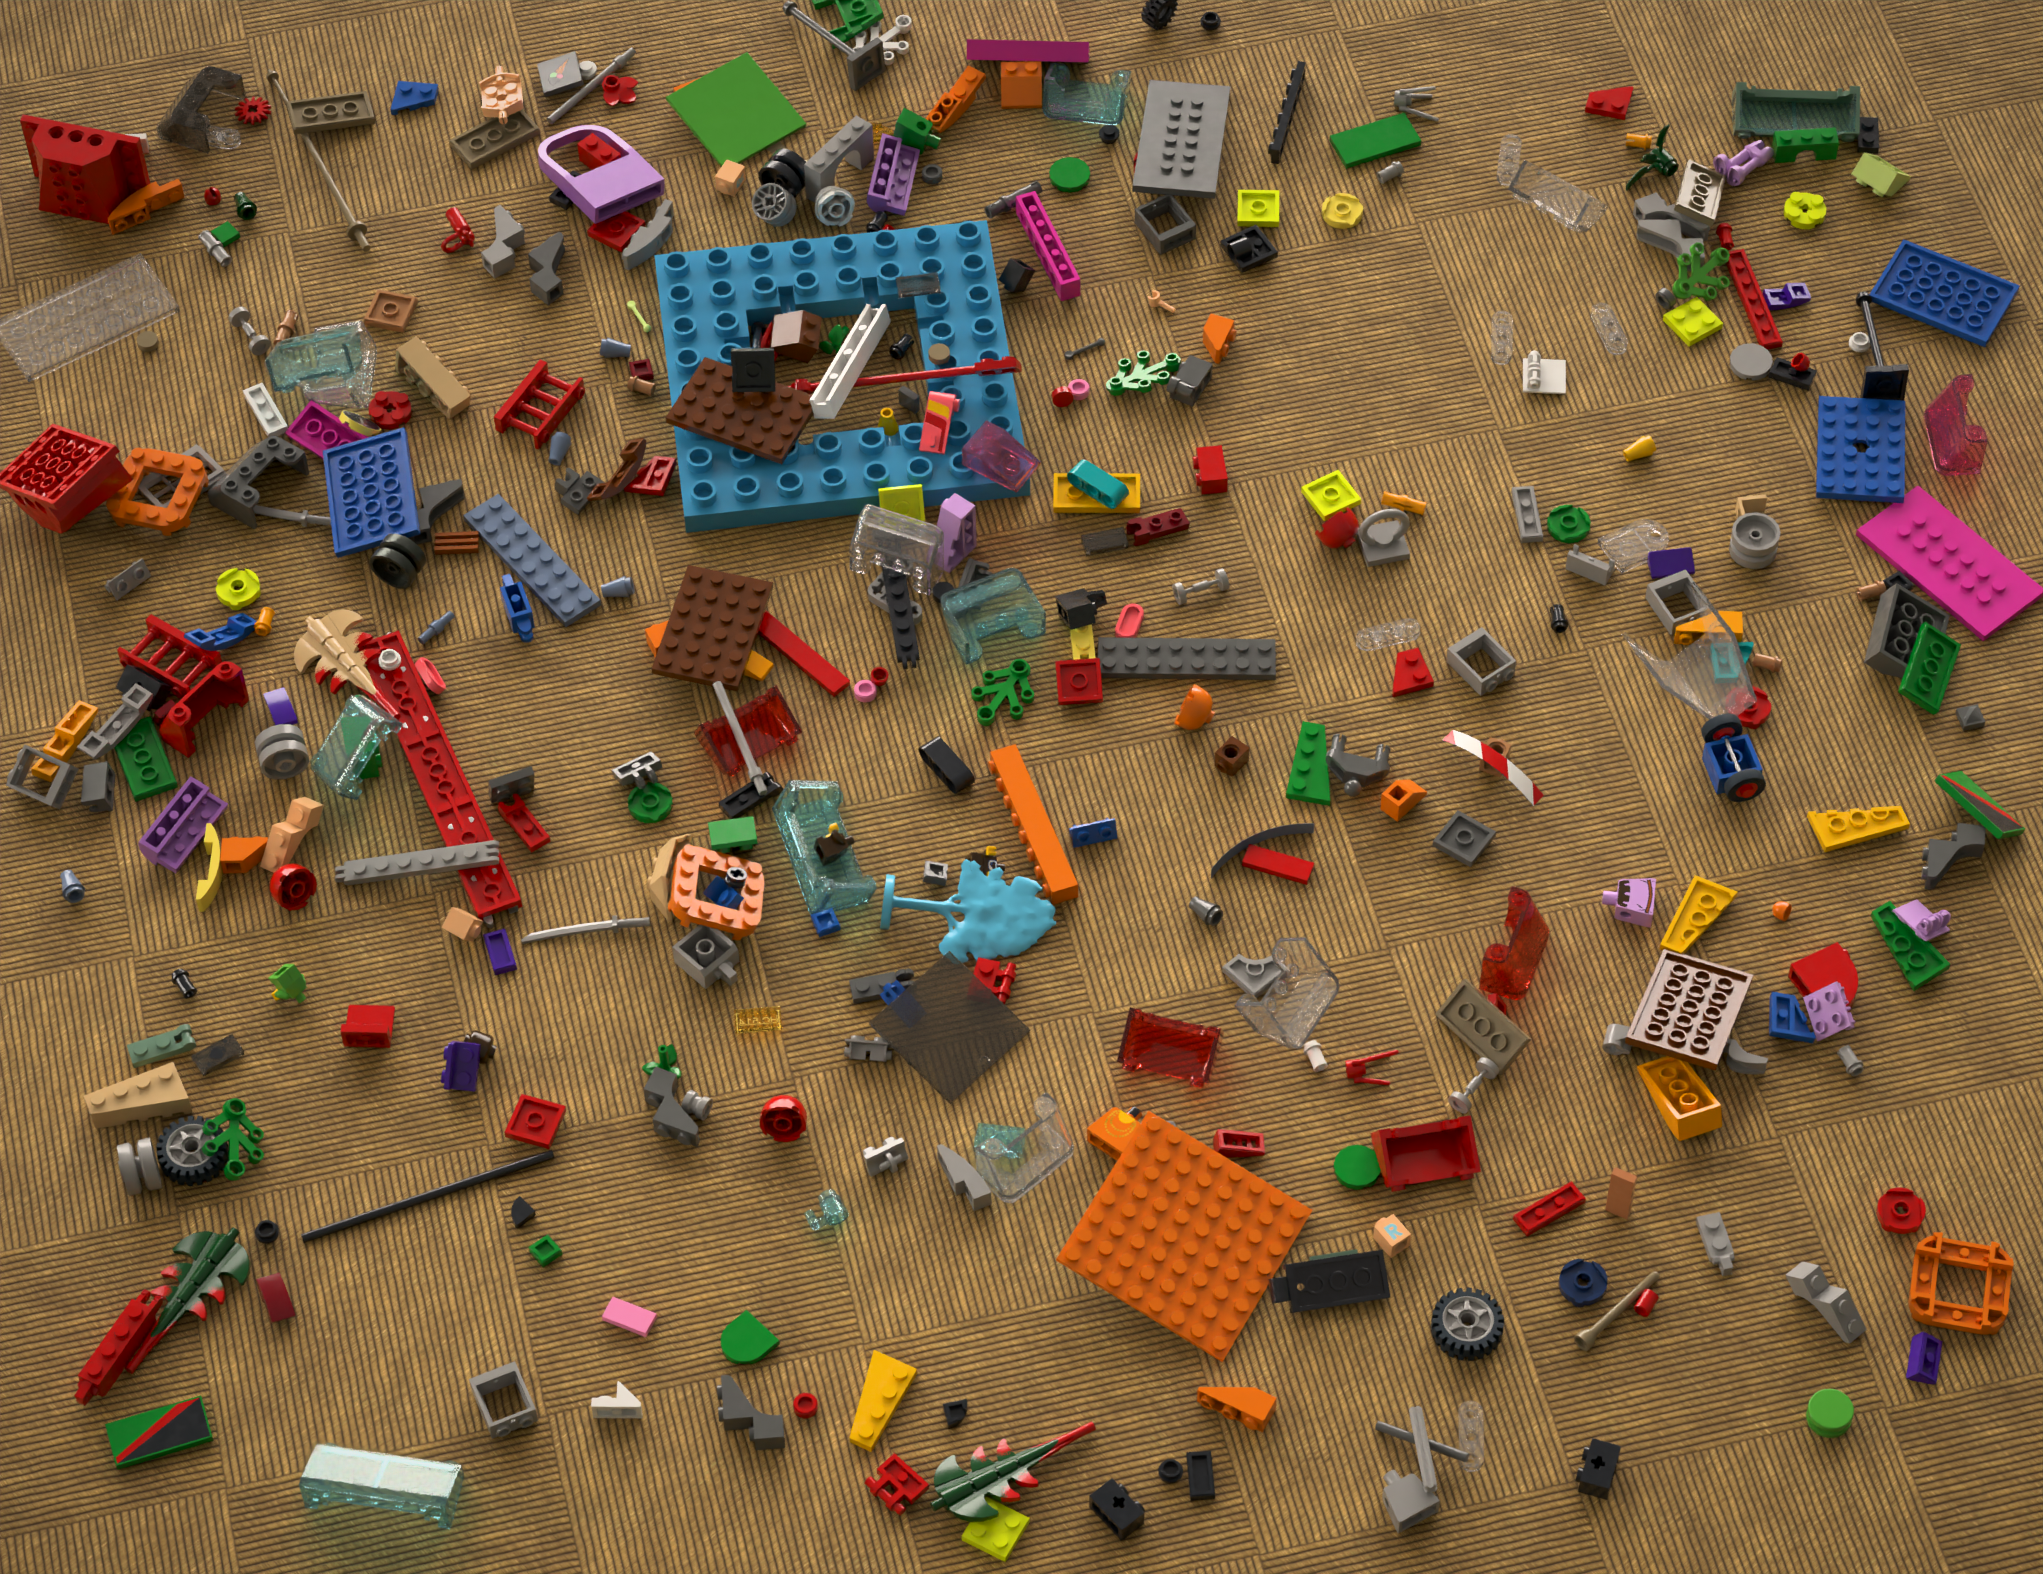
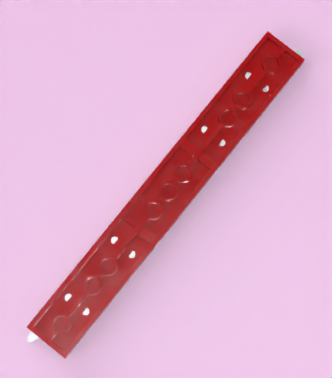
(441, 778)

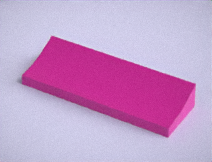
(1028, 50)
(320, 430)

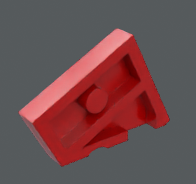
(1610, 102)
(653, 477)

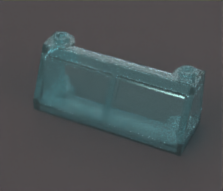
(803, 815)
(382, 1482)

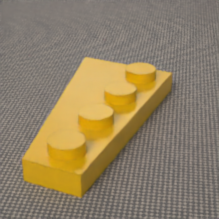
(1849, 828)
(1696, 913)
(881, 1395)

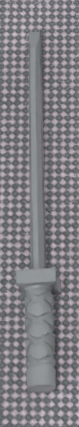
(303, 517)
(587, 927)

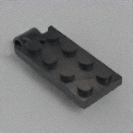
(1332, 1281)

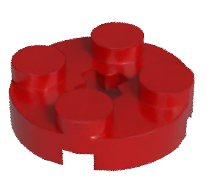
(386, 400)
(1759, 713)
(1900, 1223)

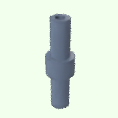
(436, 627)

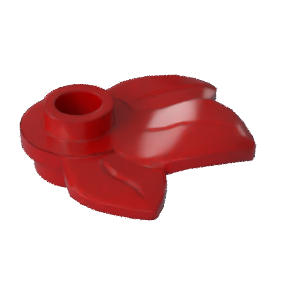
(618, 90)

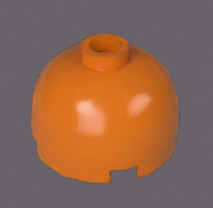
(1195, 709)

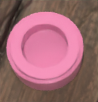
(1079, 389)
(865, 691)

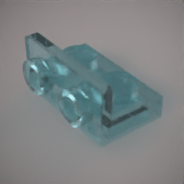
(1003, 1133)

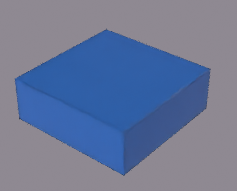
(825, 922)

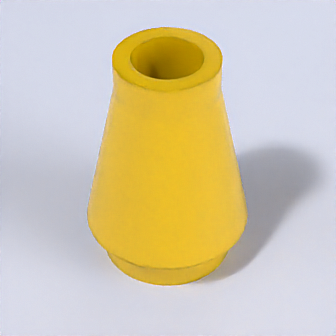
(888, 422)
(1641, 448)

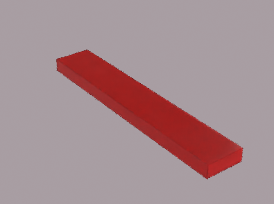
(1753, 300)
(802, 655)

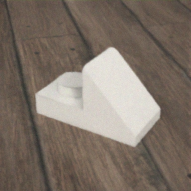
(622, 1406)

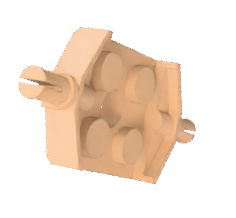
(501, 95)

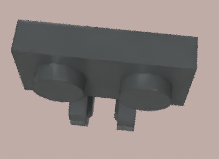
(638, 768)

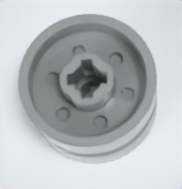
(774, 204)

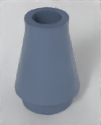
(612, 348)
(559, 446)
(618, 588)
(72, 888)

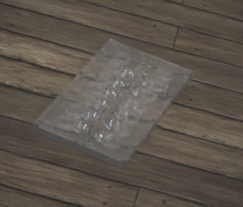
(85, 317)

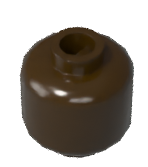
(487, 1048)

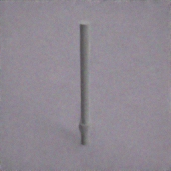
(617, 63)
(755, 773)

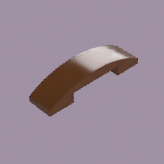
(632, 457)

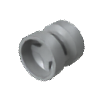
(697, 1105)

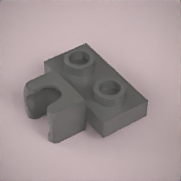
(576, 489)

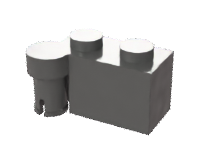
(1190, 380)

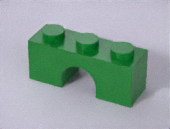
(1790, 143)

